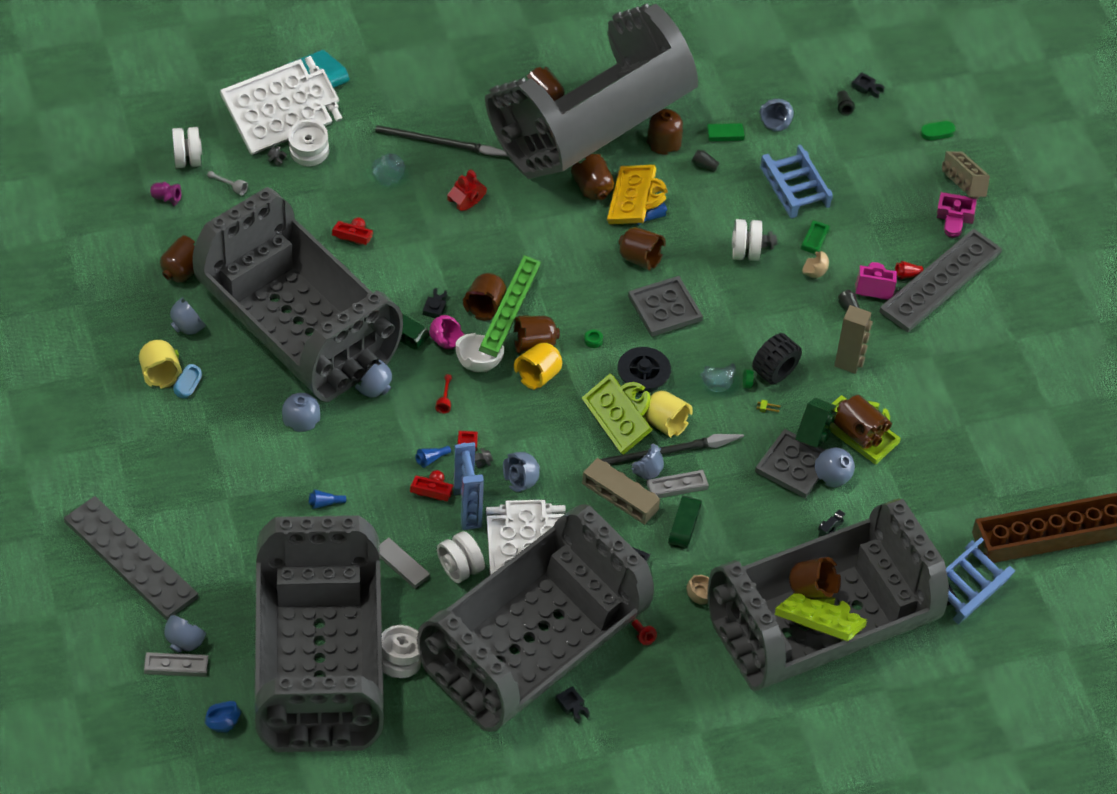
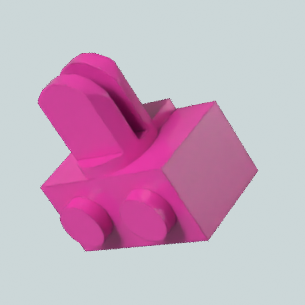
(955, 211)
(876, 281)

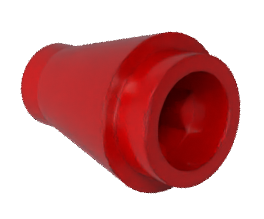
(907, 270)

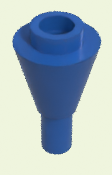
(654, 213)
(427, 456)
(321, 499)

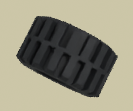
(777, 358)

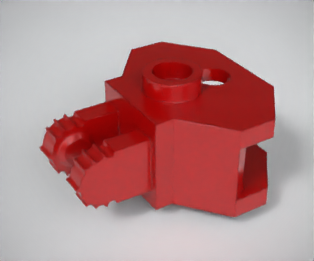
(465, 190)

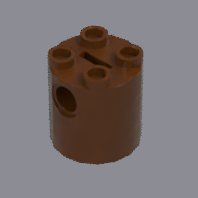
(861, 421)

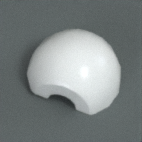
(471, 358)

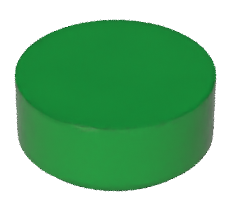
(593, 338)
(748, 378)

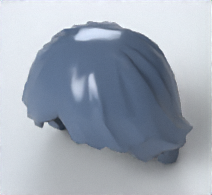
(776, 114)
(650, 464)

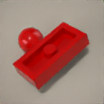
(354, 232)
(432, 486)

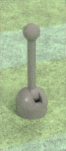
(239, 186)

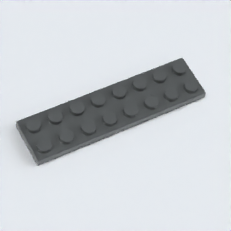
(940, 280)
(131, 558)

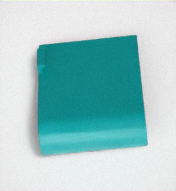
(334, 70)

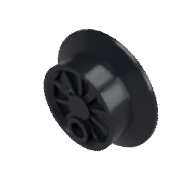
(645, 367)

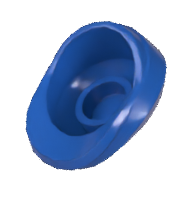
(222, 716)

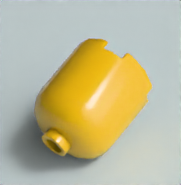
(538, 365)

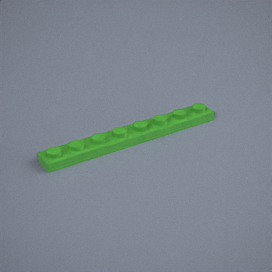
(509, 306)

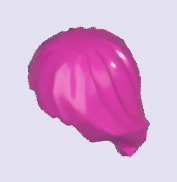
(445, 331)

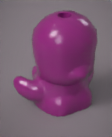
(165, 191)

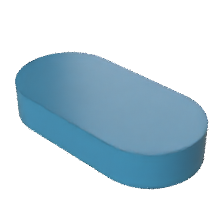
(187, 381)

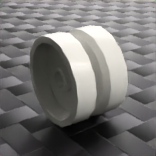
(308, 142)
(187, 147)
(747, 240)
(460, 557)
(400, 651)

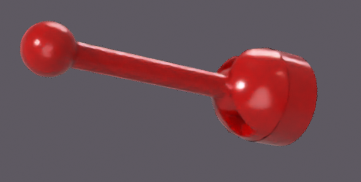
(443, 404)

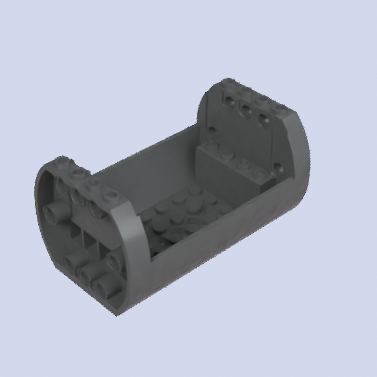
(649, 75)
(265, 255)
(883, 568)
(571, 569)
(307, 576)

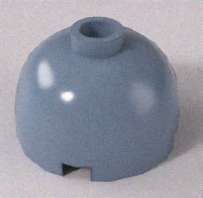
(185, 318)
(376, 380)
(301, 412)
(834, 466)
(521, 470)
(183, 635)

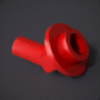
(646, 634)

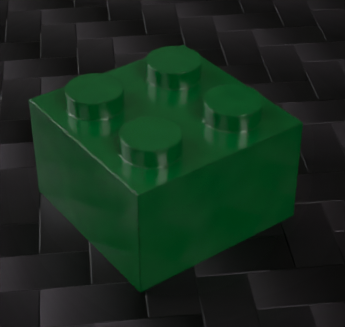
(816, 422)

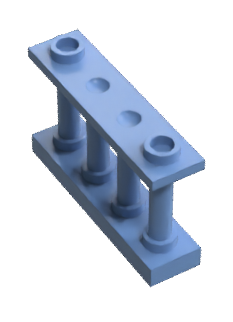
(784, 191)
(468, 485)
(988, 588)

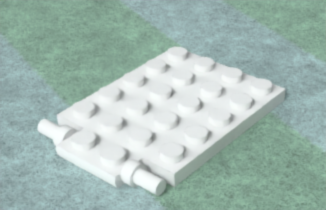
(276, 100)
(516, 527)

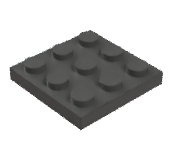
(665, 306)
(791, 464)

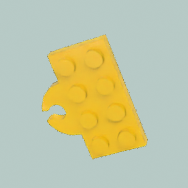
(635, 194)

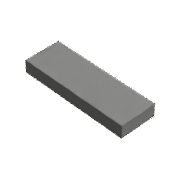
(678, 484)
(403, 563)
(176, 664)

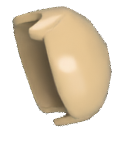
(816, 266)
(697, 589)

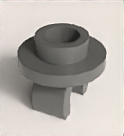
(274, 155)
(769, 240)
(483, 458)

